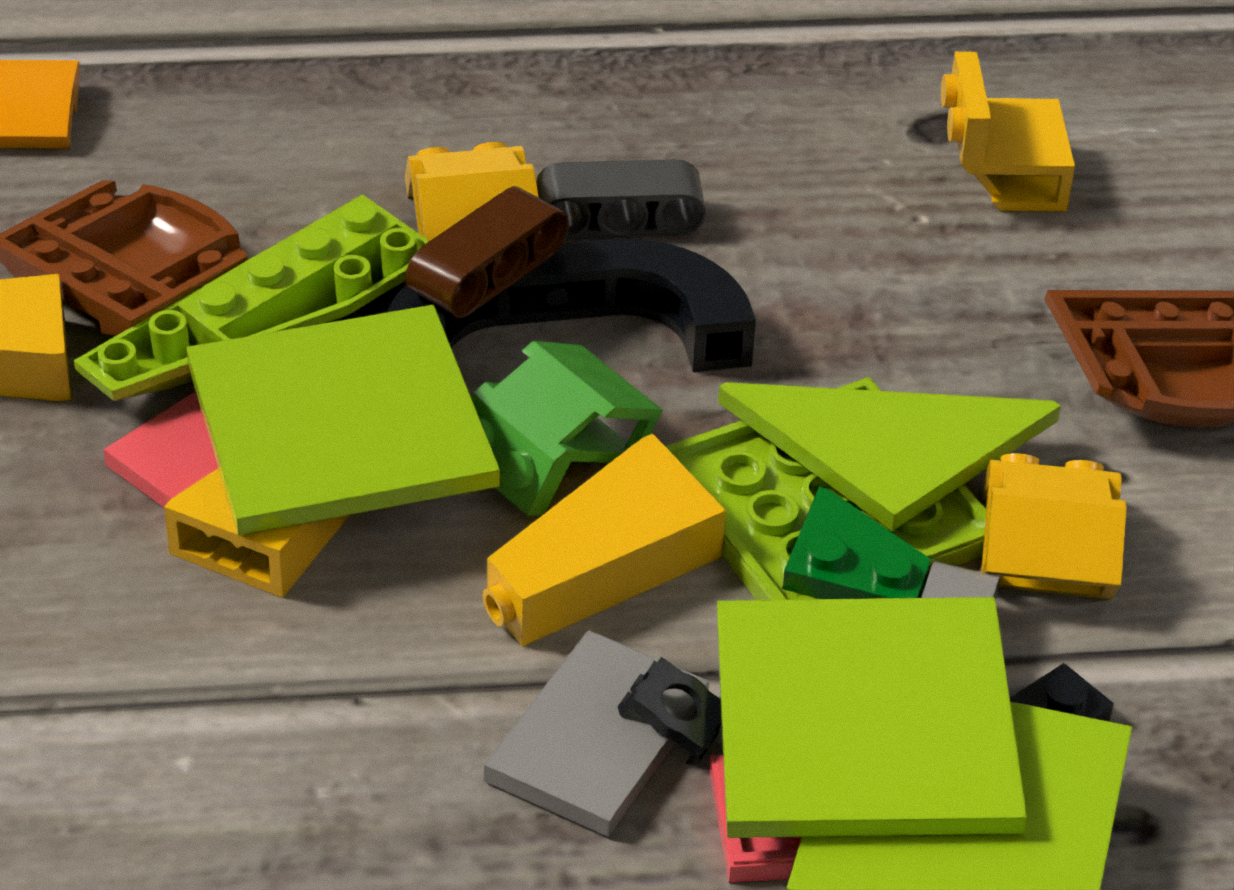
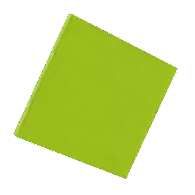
(340, 419)
(772, 493)
(866, 718)
(1071, 797)

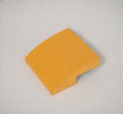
(38, 103)

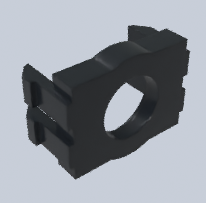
(648, 704)

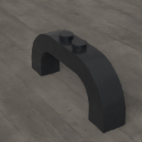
(623, 279)

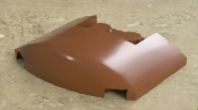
(122, 252)
(1154, 350)

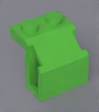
(550, 417)

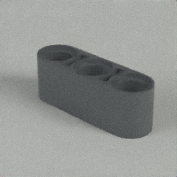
(625, 197)

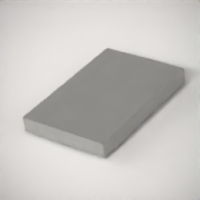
(574, 746)

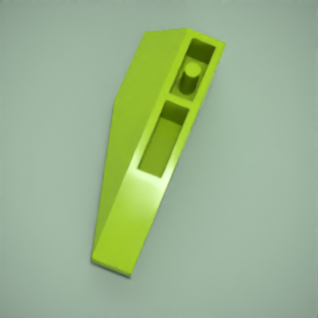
(291, 285)

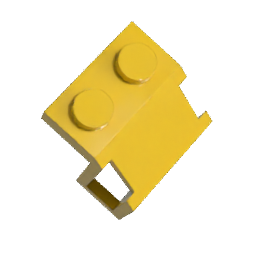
(1008, 143)
(457, 183)
(1054, 526)

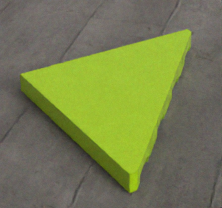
(889, 447)

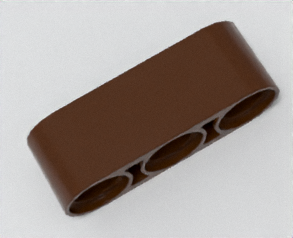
(487, 251)

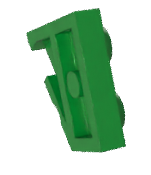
(851, 556)

